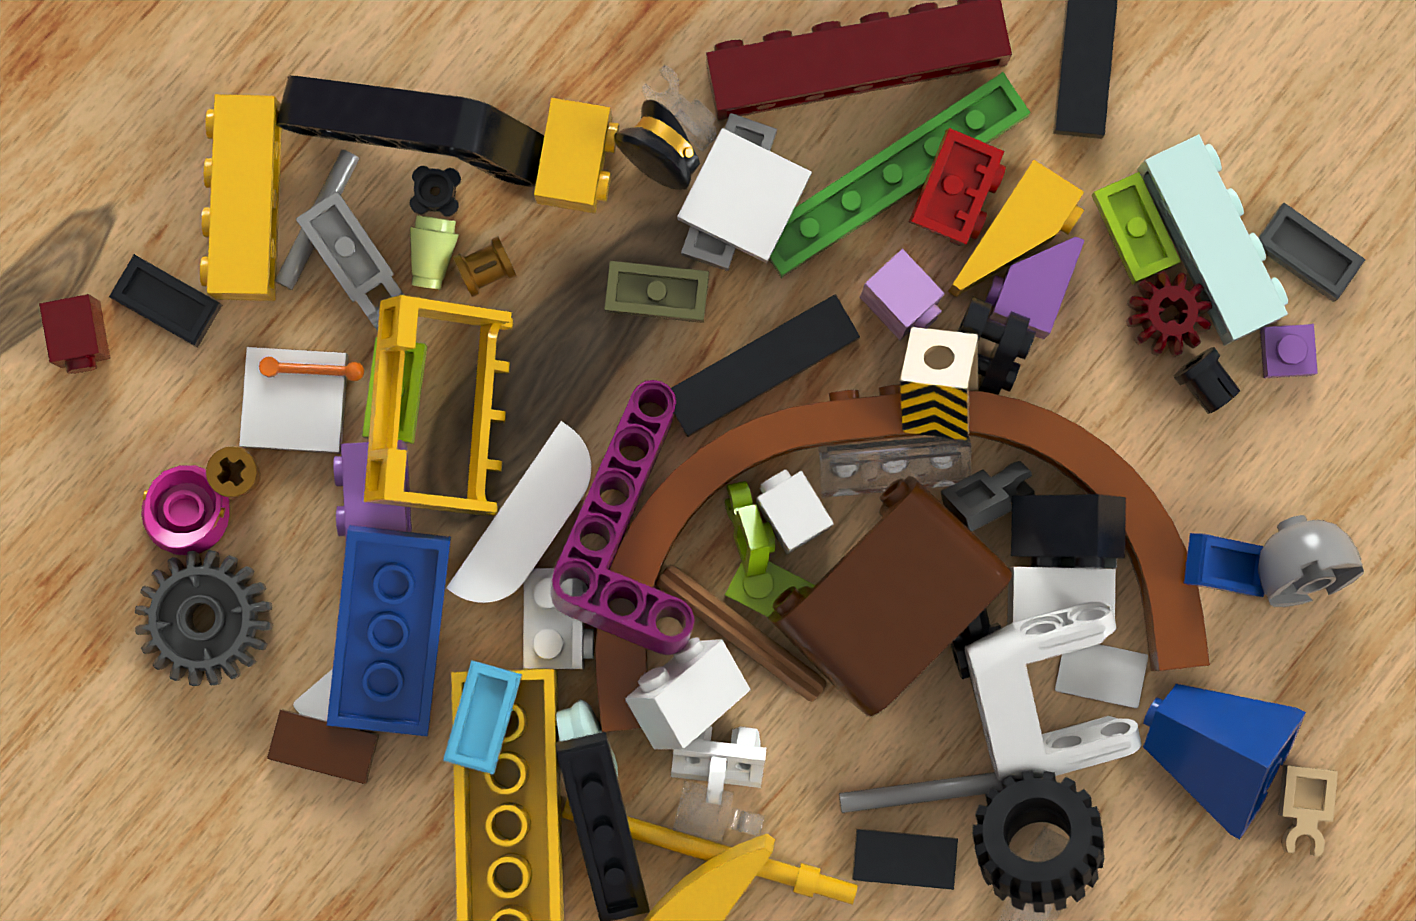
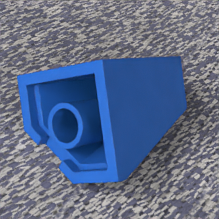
(1222, 748)

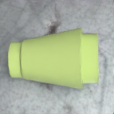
(431, 250)

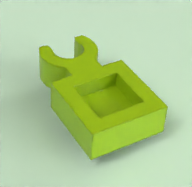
(750, 534)

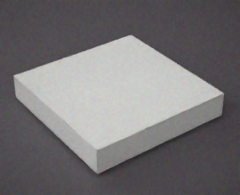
(744, 195)
(293, 408)

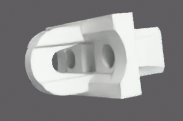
(743, 757)

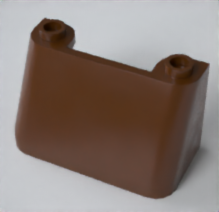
(892, 598)

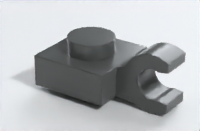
(986, 498)

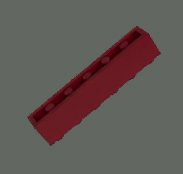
(857, 57)

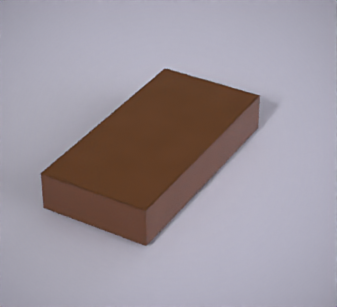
(322, 748)

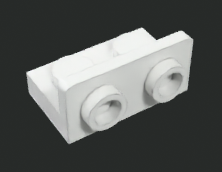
(548, 635)

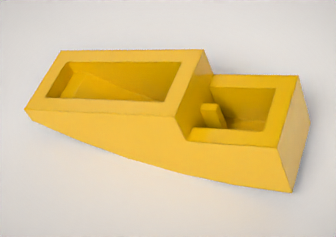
(715, 885)

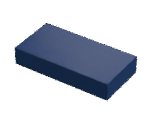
(1223, 565)

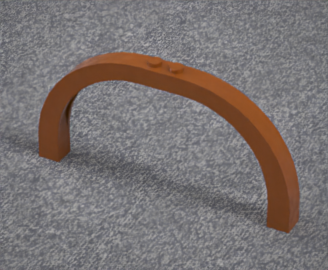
(1151, 540)

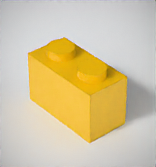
(575, 156)

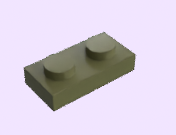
(656, 291)

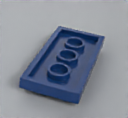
(388, 630)

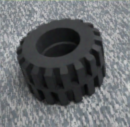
(1029, 803)

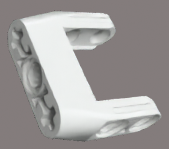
(1007, 700)

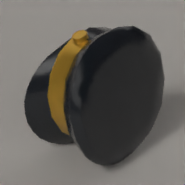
(659, 147)

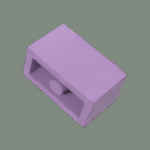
(902, 295)

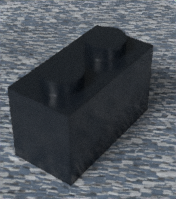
(1068, 527)

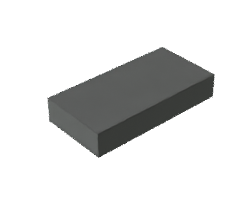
(1309, 252)

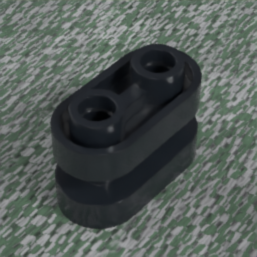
(1011, 341)

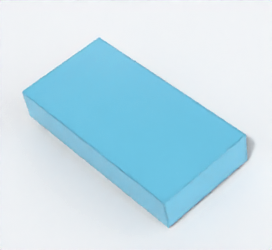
(482, 717)

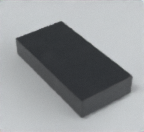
(165, 300)
(905, 859)

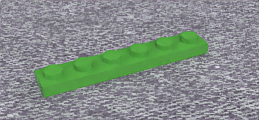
(892, 174)

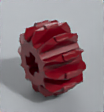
(1171, 332)

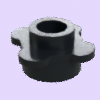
(428, 178)

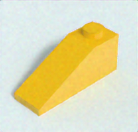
(1028, 220)

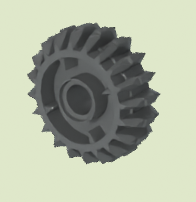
(173, 612)

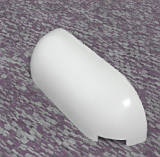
(526, 520)

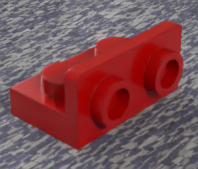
(958, 187)

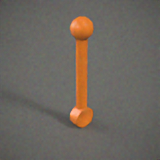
(271, 367)

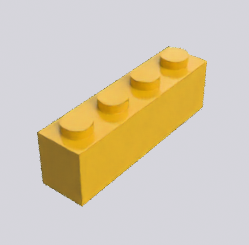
(243, 198)

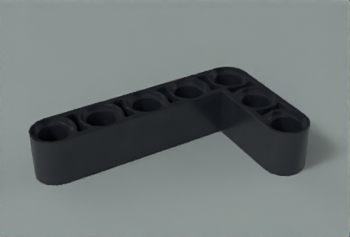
(414, 123)

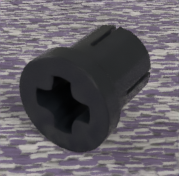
(1208, 380)

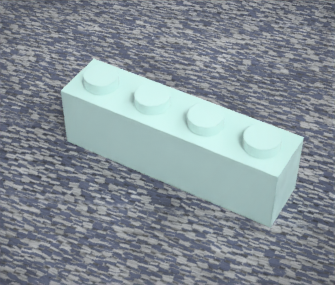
(1213, 239)

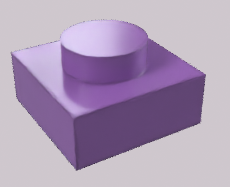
(1288, 351)

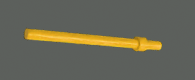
(804, 879)

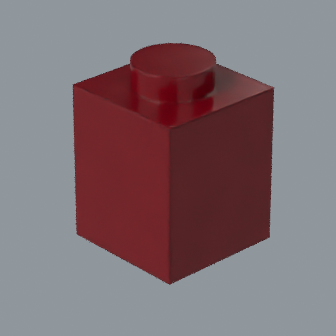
(75, 333)

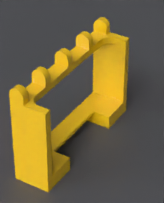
(384, 461)

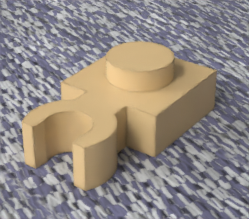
(1307, 797)

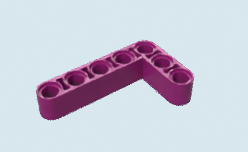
(611, 524)

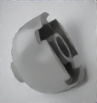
(1305, 560)

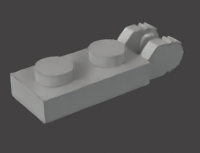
(348, 252)

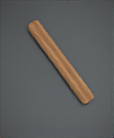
(742, 633)

